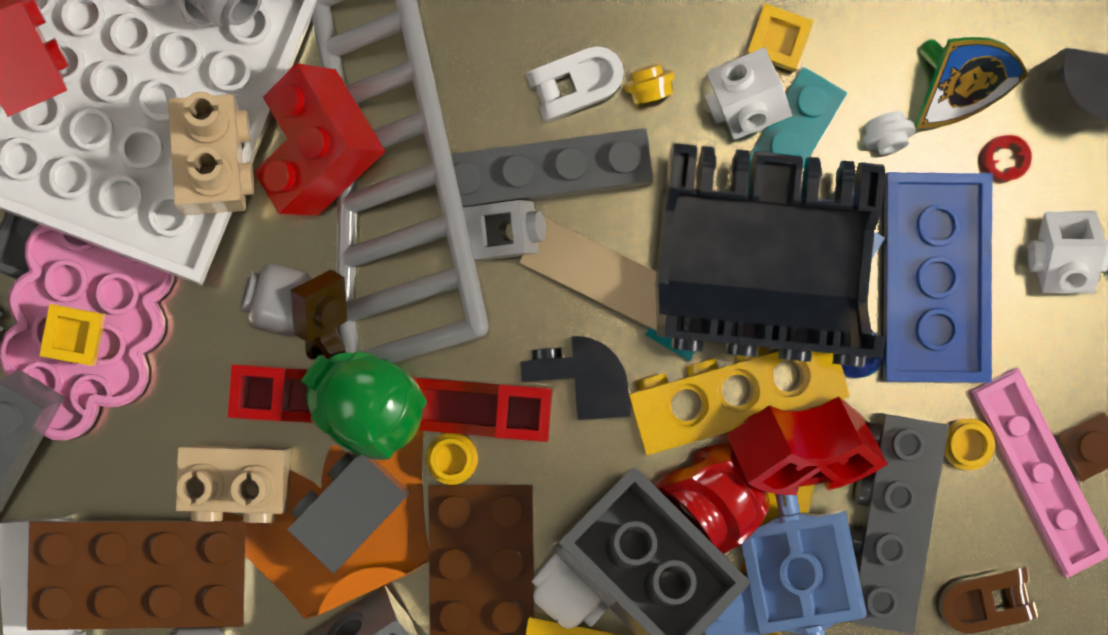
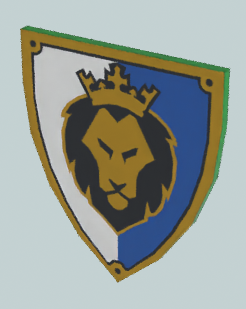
(967, 78)

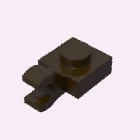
(317, 311)

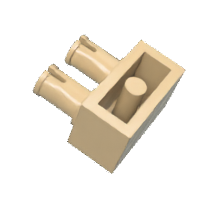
(208, 154)
(233, 481)

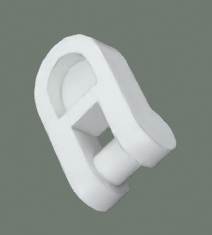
(594, 74)

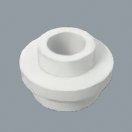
(888, 132)

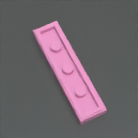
(1040, 472)

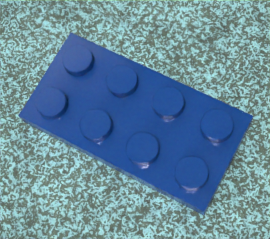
(938, 277)

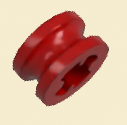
(1003, 142)

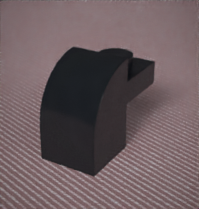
(597, 376)

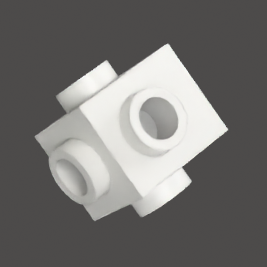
(747, 94)
(1071, 262)

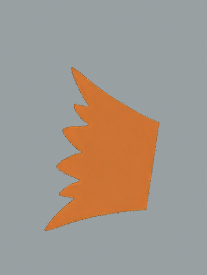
(385, 556)

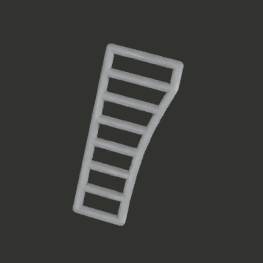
(438, 173)

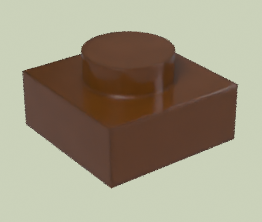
(1085, 446)

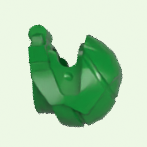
(364, 403)

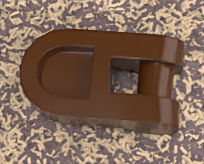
(970, 604)

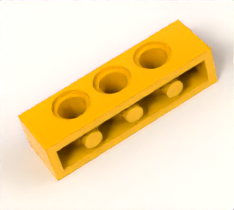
(662, 430)

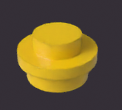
(650, 83)
(969, 444)
(451, 458)

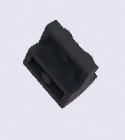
(1075, 88)

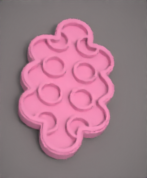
(94, 280)

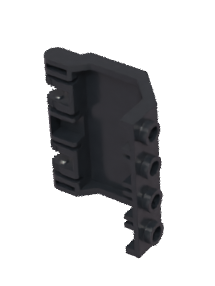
(768, 261)

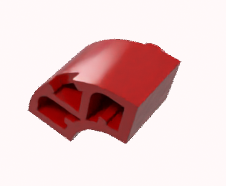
(806, 448)

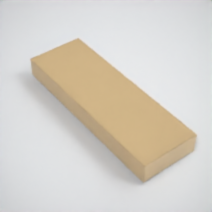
(596, 273)

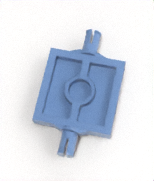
(803, 571)

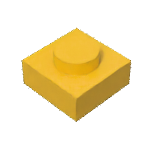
(782, 35)
(72, 335)

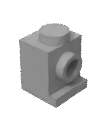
(488, 229)

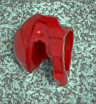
(717, 497)

